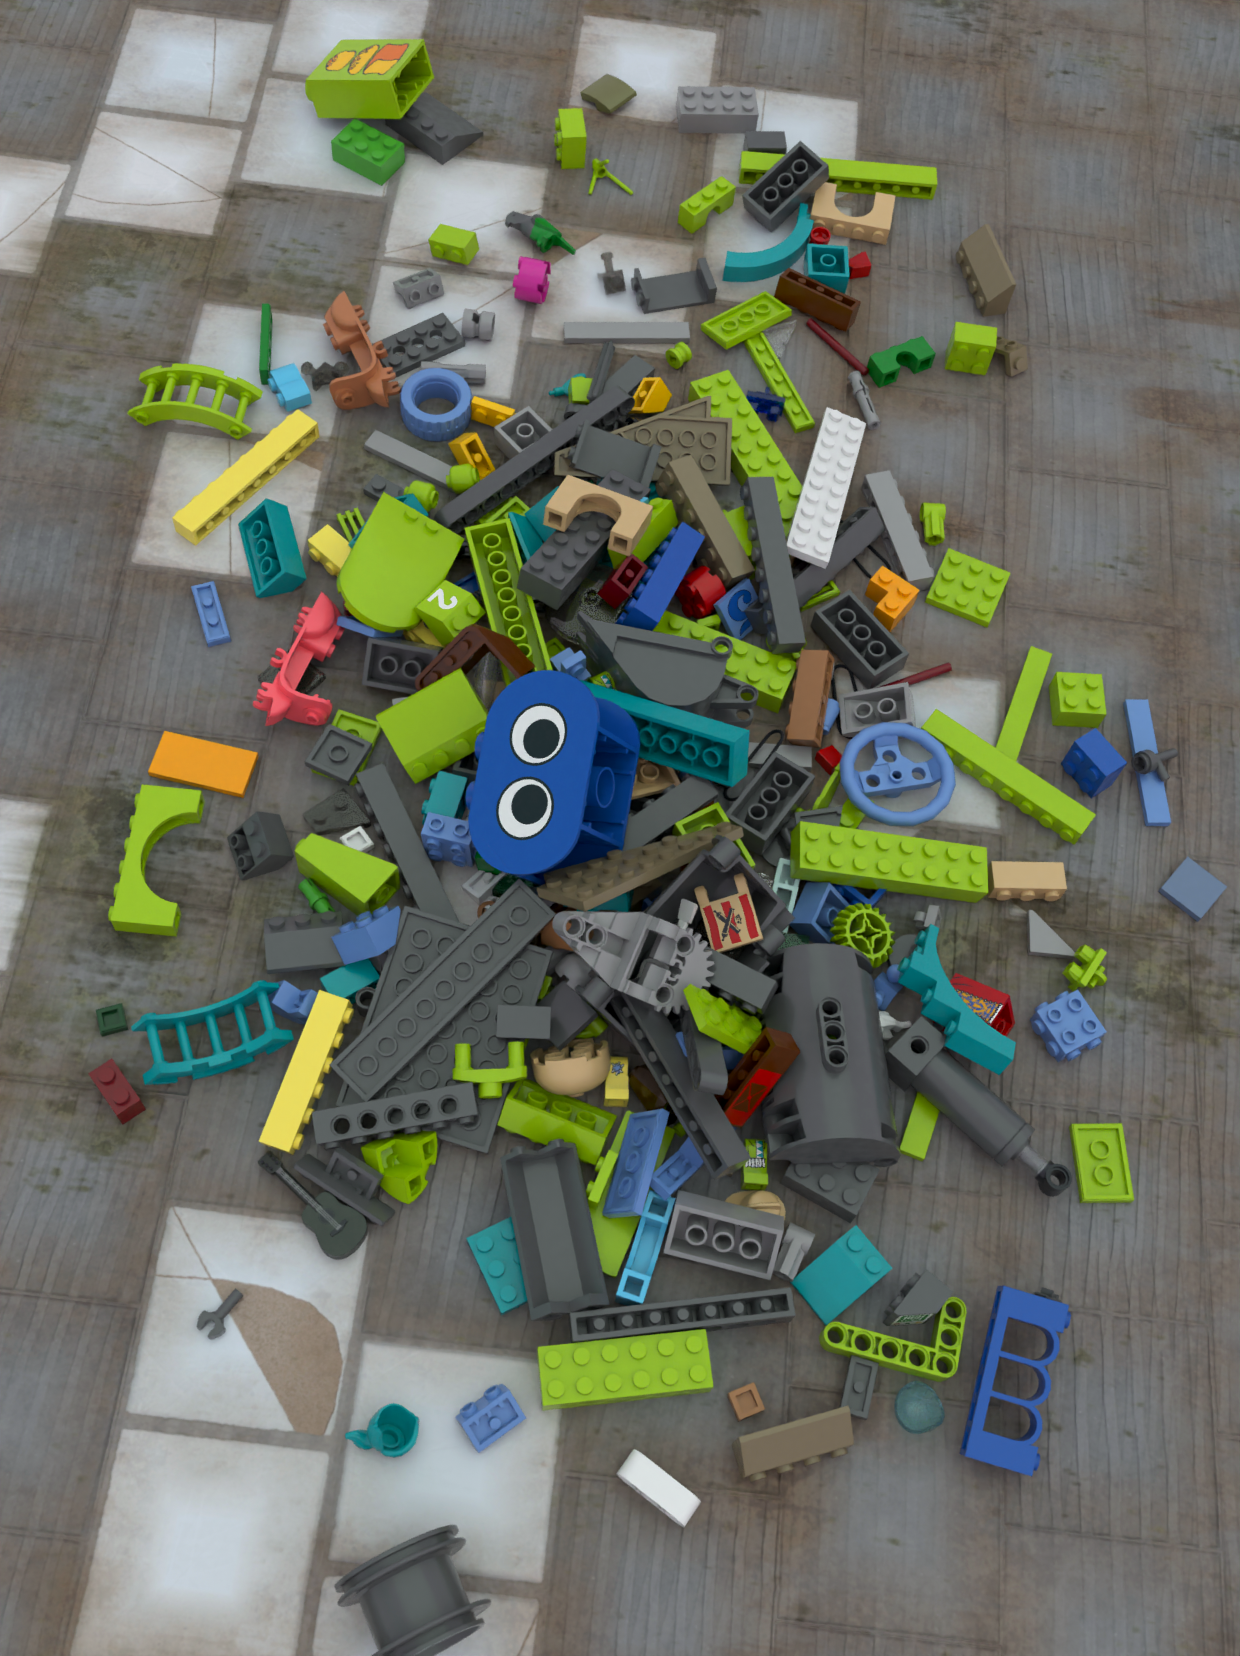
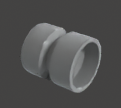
(478, 324)

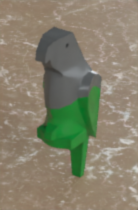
(538, 230)

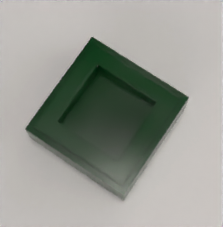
(111, 1019)

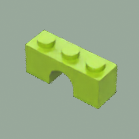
(716, 196)

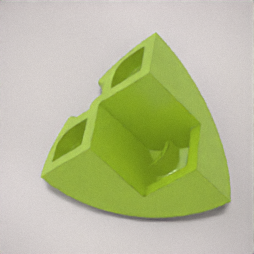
(403, 1162)

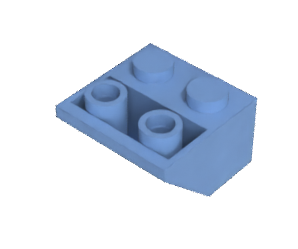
(368, 935)

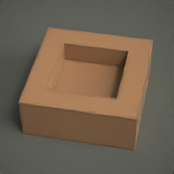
(746, 1401)

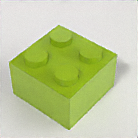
(570, 138)
(970, 348)
(1077, 699)

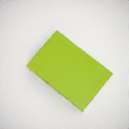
(360, 727)
(1101, 1163)

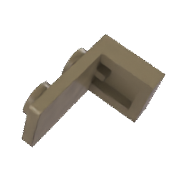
(1014, 354)

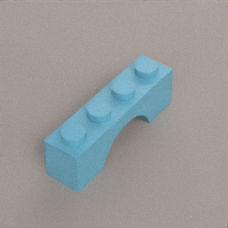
(645, 1250)

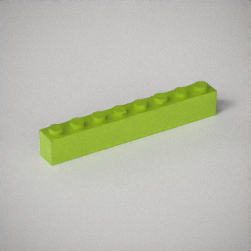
(1010, 778)

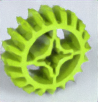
(866, 924)

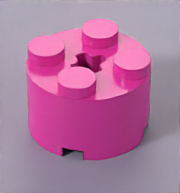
(532, 280)

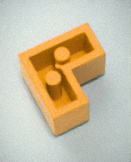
(892, 595)

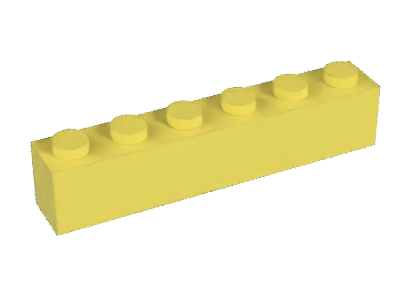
(306, 1072)

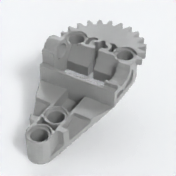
(617, 946)

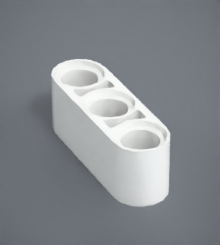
(658, 1488)

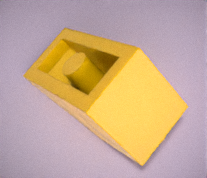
(651, 396)
(470, 450)

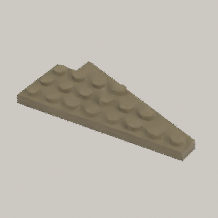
(679, 433)
(607, 877)

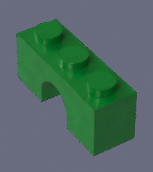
(914, 354)

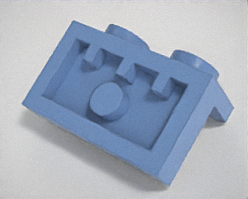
(490, 1416)

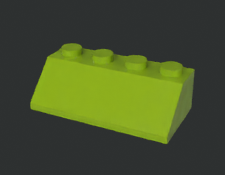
(551, 1116)

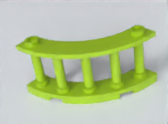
(195, 377)

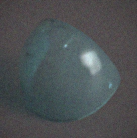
(918, 1408)

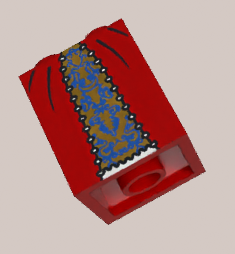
(986, 1002)

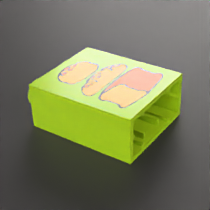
(370, 78)

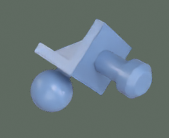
(887, 986)

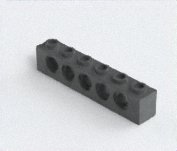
(326, 1120)

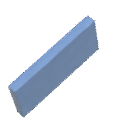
(635, 1164)

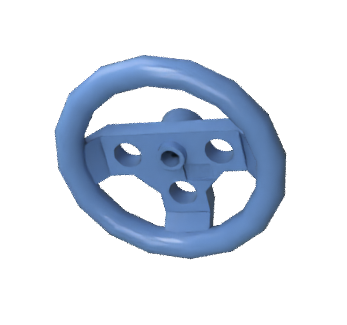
(896, 776)

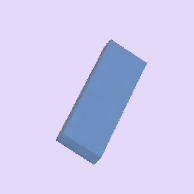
(211, 614)

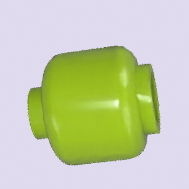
(462, 478)
(425, 494)

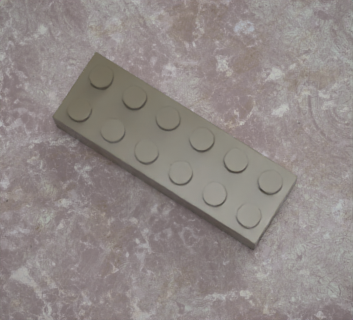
(700, 510)

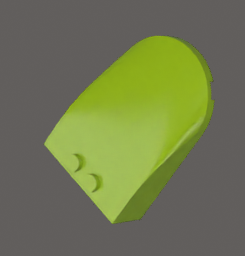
(395, 565)

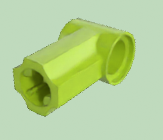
(933, 517)

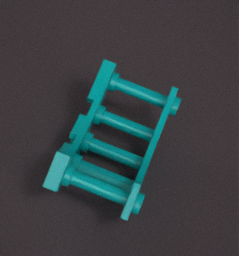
(220, 1060)

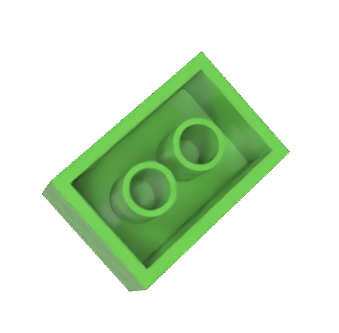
(368, 151)

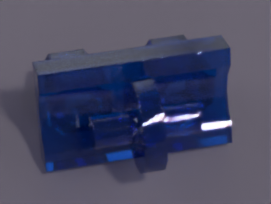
(766, 403)

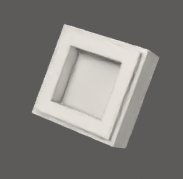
(357, 840)

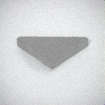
(1043, 940)

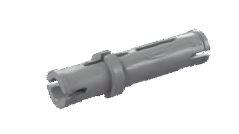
(861, 393)

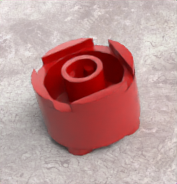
(699, 592)

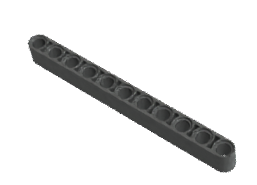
(530, 462)

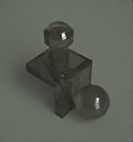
(612, 279)
(324, 373)

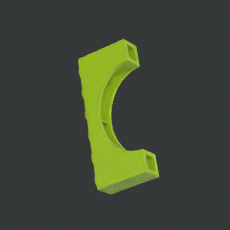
(156, 813)

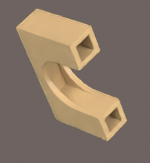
(871, 227)
(580, 496)

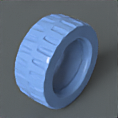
(436, 384)

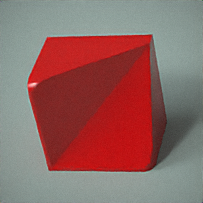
(859, 266)

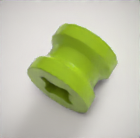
(678, 355)

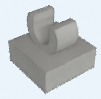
(924, 919)

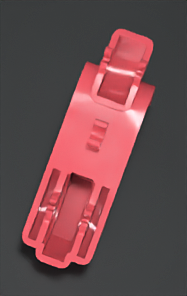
(313, 641)

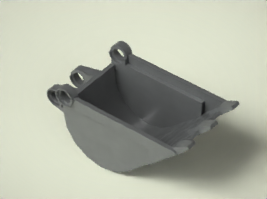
(667, 669)

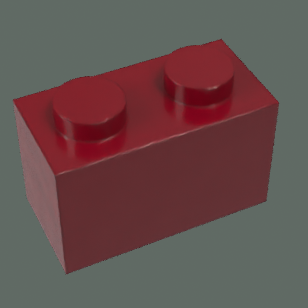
(622, 580)
(117, 1091)

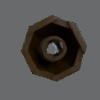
(649, 1092)

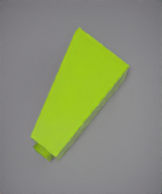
(347, 874)

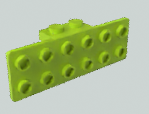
(615, 1234)

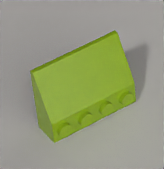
(435, 725)

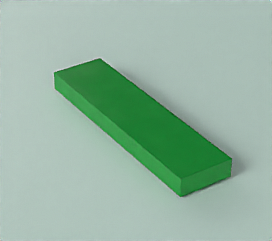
(265, 343)

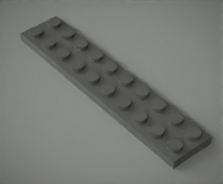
(442, 991)

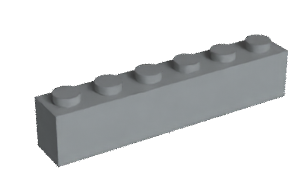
(899, 535)

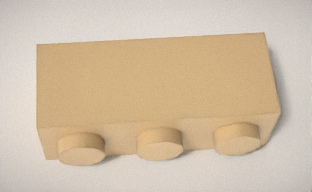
(1026, 880)

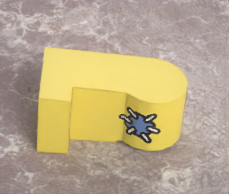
(616, 1083)

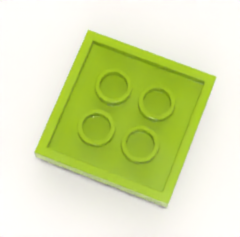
(967, 587)

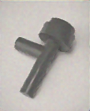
(1147, 761)

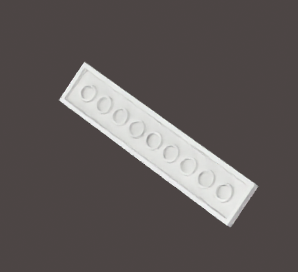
(825, 488)

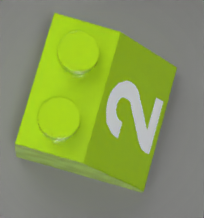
(449, 611)

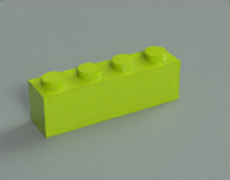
(661, 523)

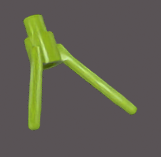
(600, 171)

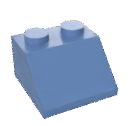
(816, 910)

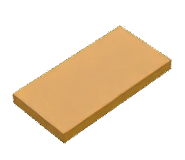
(203, 764)

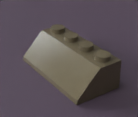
(986, 272)
(794, 1443)

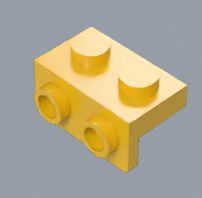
(489, 412)

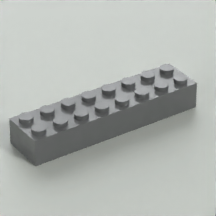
(571, 555)

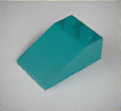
(841, 1275)

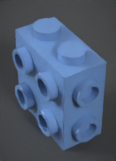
(448, 840)
(1067, 1026)

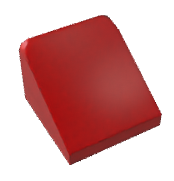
(828, 758)

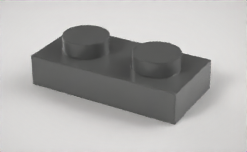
(378, 485)
(859, 1386)

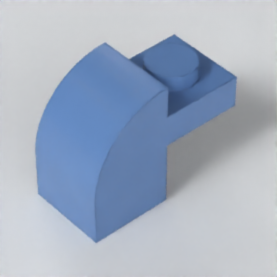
(571, 664)
(292, 1002)

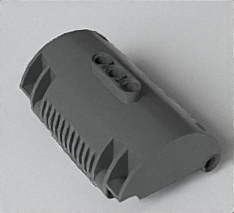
(716, 873)
(817, 1106)

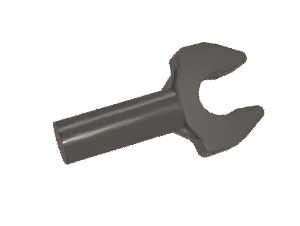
(219, 1315)

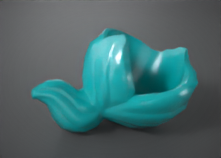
(390, 1431)

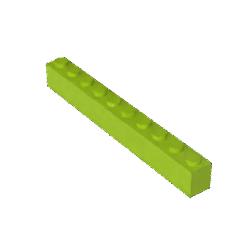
(854, 176)

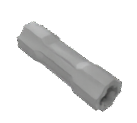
(470, 373)

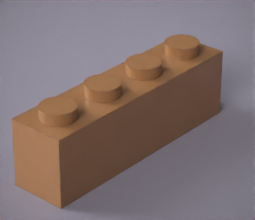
(810, 698)

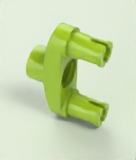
(489, 1080)

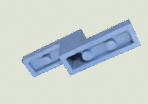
(677, 1170)

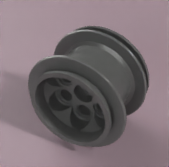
(414, 1596)

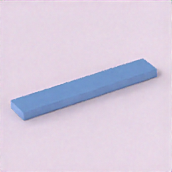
(1150, 787)

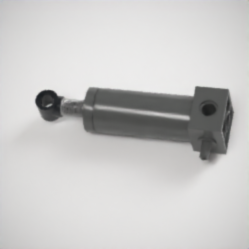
(968, 1103)

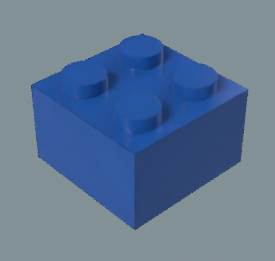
(1093, 763)

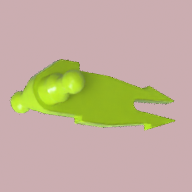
(828, 792)

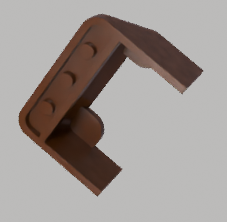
(469, 649)

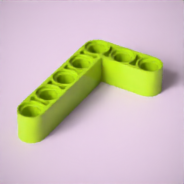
(901, 1348)

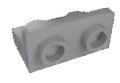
(419, 287)

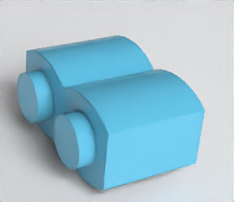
(290, 387)

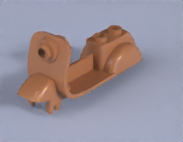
(350, 335)

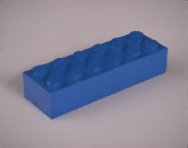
(662, 579)

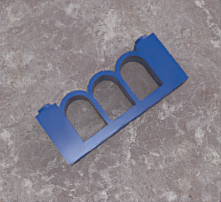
(991, 1448)

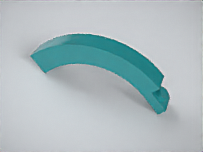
(772, 261)

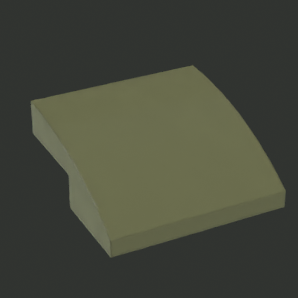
(608, 93)

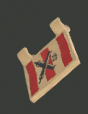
(730, 920)

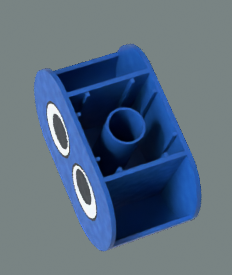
(551, 777)

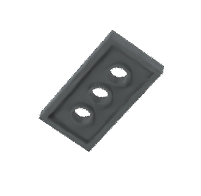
(421, 334)

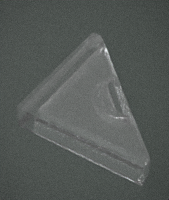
(779, 336)

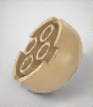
(574, 1075)

